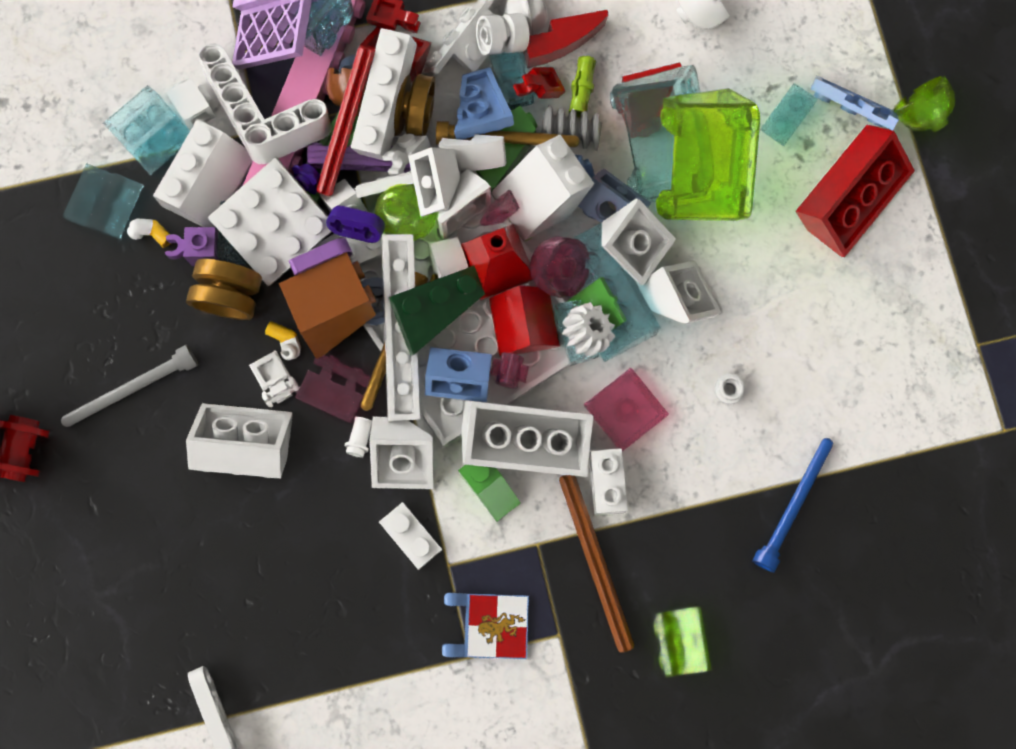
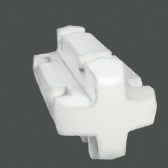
(280, 392)

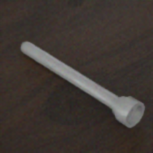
(182, 359)

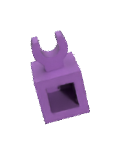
(197, 244)

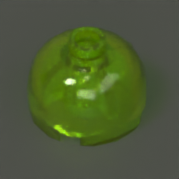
(927, 106)
(401, 212)

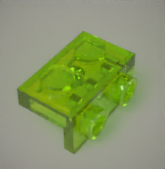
(682, 642)

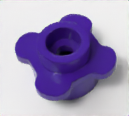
(307, 177)

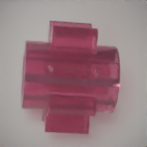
(509, 370)

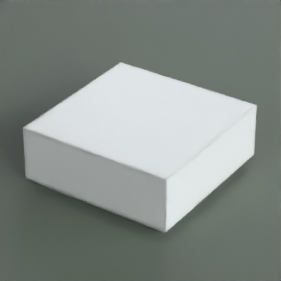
(269, 370)

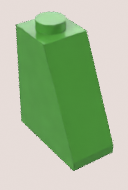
(514, 152)

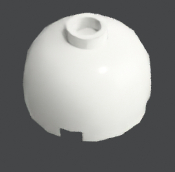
(702, 13)

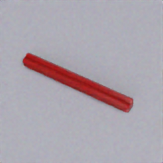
(345, 121)

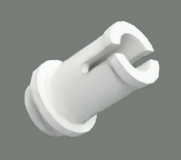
(359, 437)

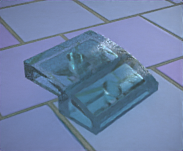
(102, 201)

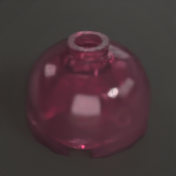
(559, 266)

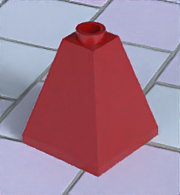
(498, 260)

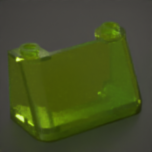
(711, 156)

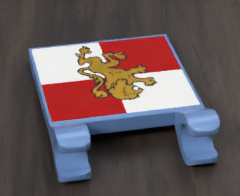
(493, 626)

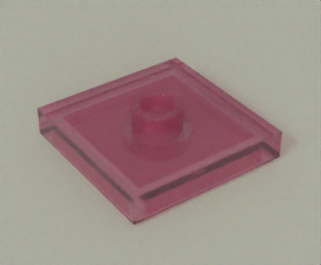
(626, 409)

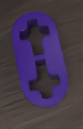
(355, 224)

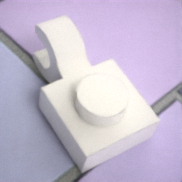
(405, 146)

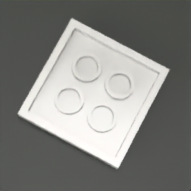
(271, 221)

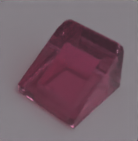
(500, 209)

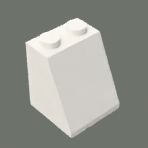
(546, 187)

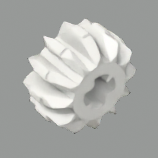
(588, 329)

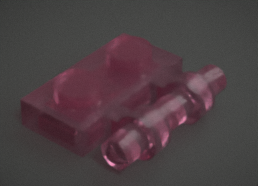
(330, 396)

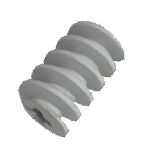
(585, 129)

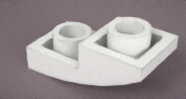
(479, 153)
(447, 256)

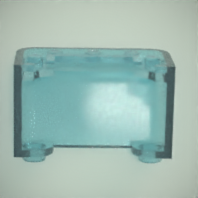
(649, 141)

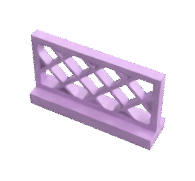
(258, 11)

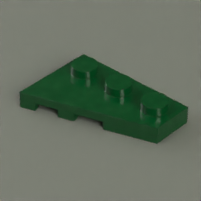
(434, 306)

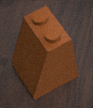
(329, 302)

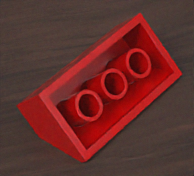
(856, 189)

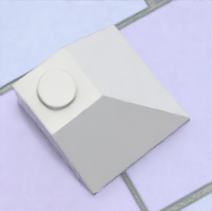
(469, 200)
(680, 293)
(400, 455)

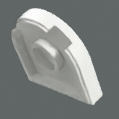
(383, 183)

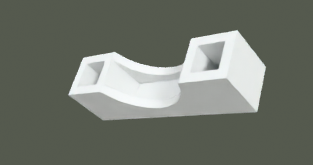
(388, 70)

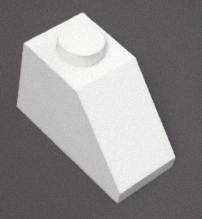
(434, 178)

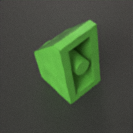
(490, 489)

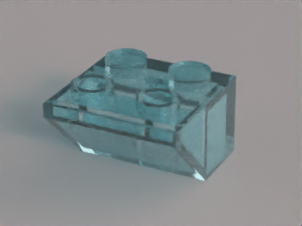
(324, 22)
(148, 129)

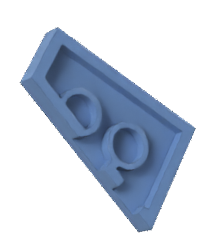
(854, 103)
(481, 105)

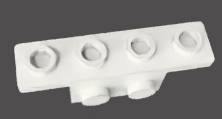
(461, 42)

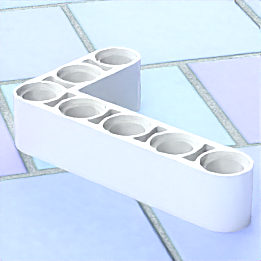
(262, 137)

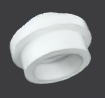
(738, 385)

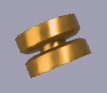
(415, 105)
(224, 289)

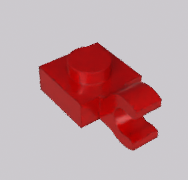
(390, 13)
(542, 81)

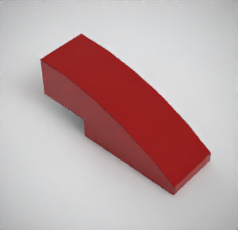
(563, 37)

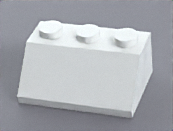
(203, 174)
(239, 441)

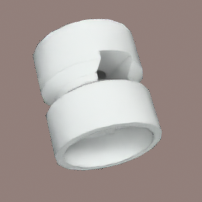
(502, 34)

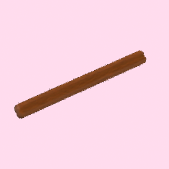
(596, 563)

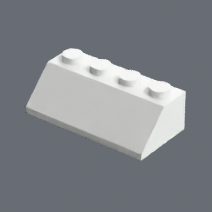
(526, 438)

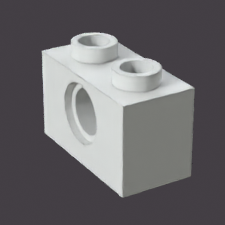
(607, 482)

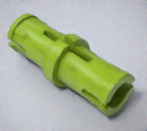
(582, 85)

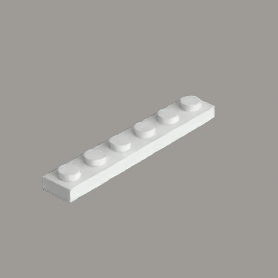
(400, 366)

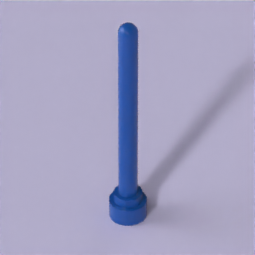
(768, 556)

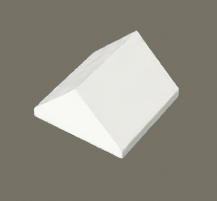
(636, 240)

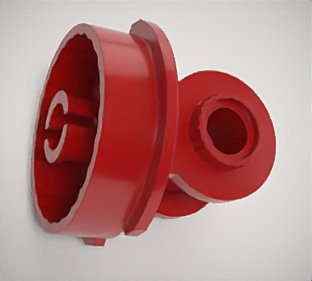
(17, 440)

